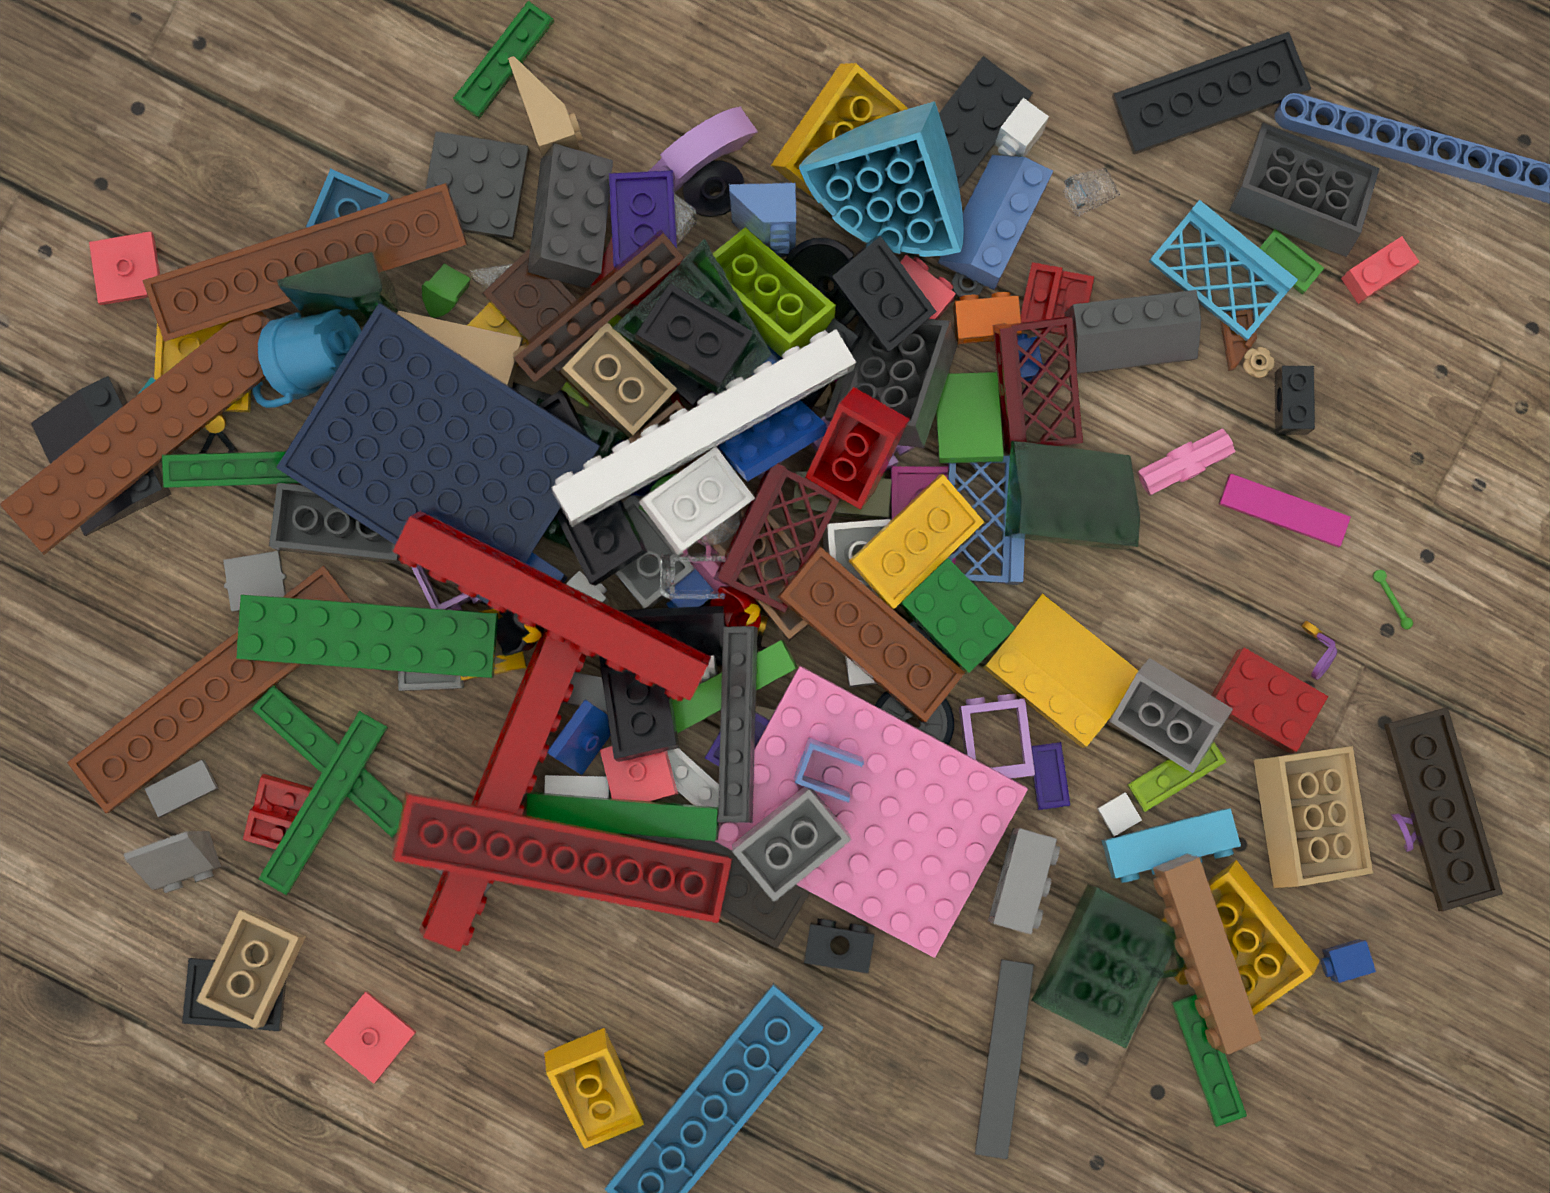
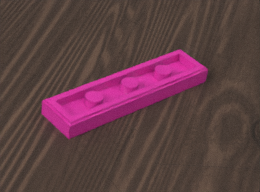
(1284, 510)

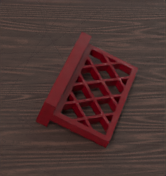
(1010, 381)
(752, 523)

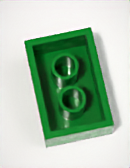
(957, 616)

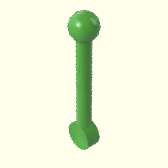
(1380, 577)

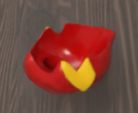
(738, 608)

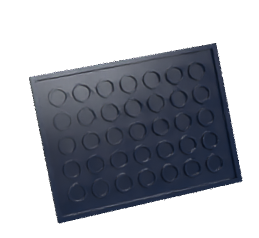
(433, 434)

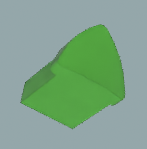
(444, 290)

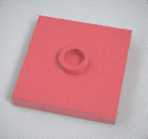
(122, 265)
(639, 778)
(370, 1037)

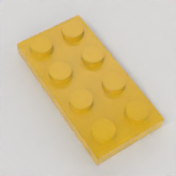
(916, 541)

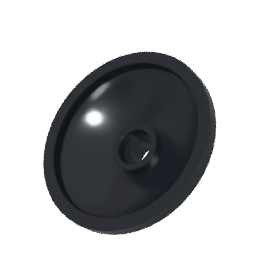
(815, 262)

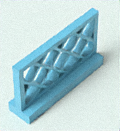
(1235, 246)

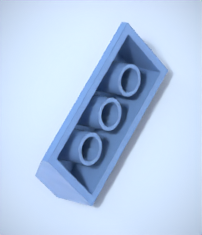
(767, 213)
(997, 217)

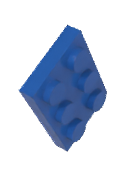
(773, 440)

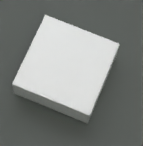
(1119, 814)

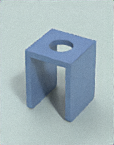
(819, 786)

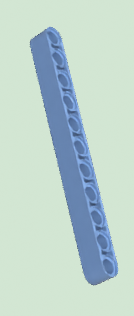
(1428, 143)

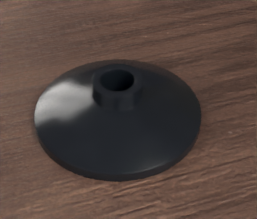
(710, 179)

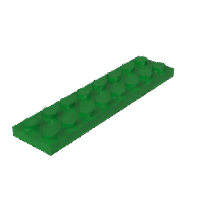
(367, 636)

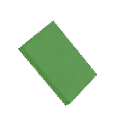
(969, 419)

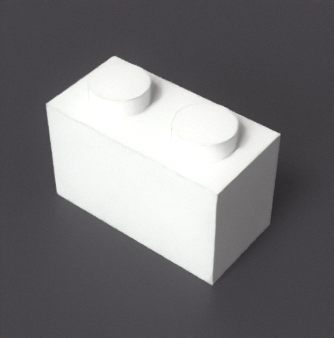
(1021, 130)

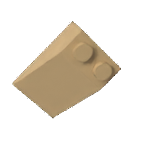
(545, 111)

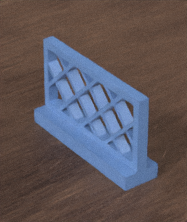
(1012, 548)

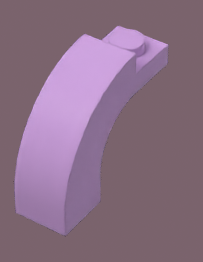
(705, 143)

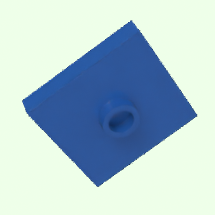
(581, 738)

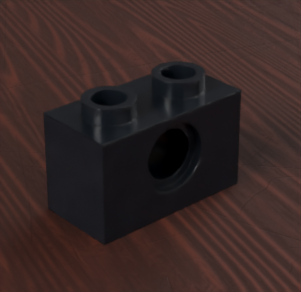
(1294, 400)
(856, 957)

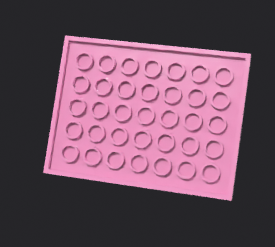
(915, 815)

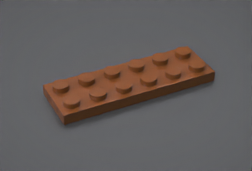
(871, 634)

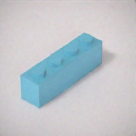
(1151, 847)

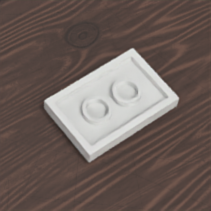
(696, 500)

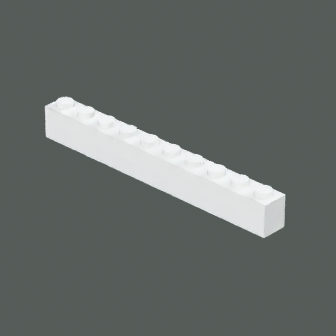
(703, 427)

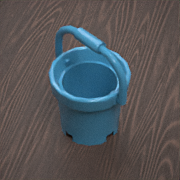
(303, 353)

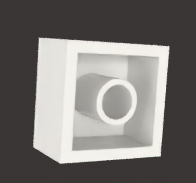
(848, 538)

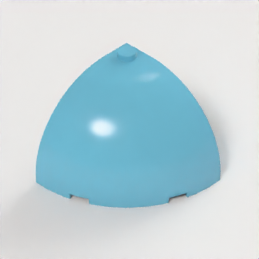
(892, 183)

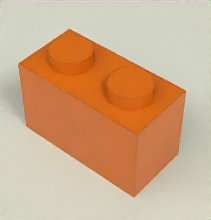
(976, 316)

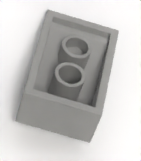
(175, 860)

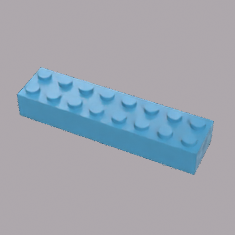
(720, 1098)

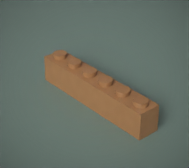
(1206, 954)

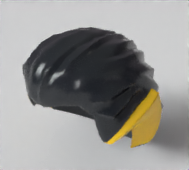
(514, 635)

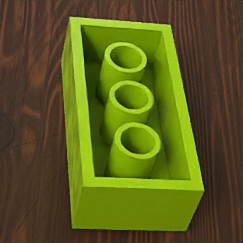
(773, 294)

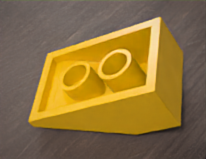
(593, 1088)

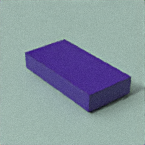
(1050, 776)

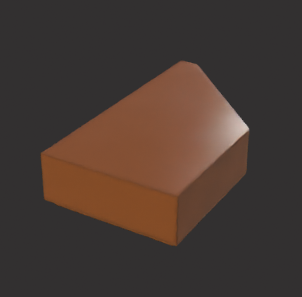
(1234, 344)

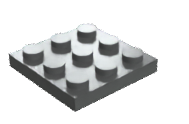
(482, 179)

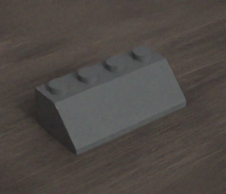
(1136, 331)

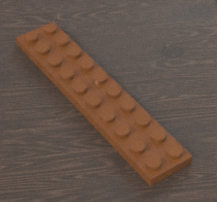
(248, 277)
(139, 434)
(185, 712)

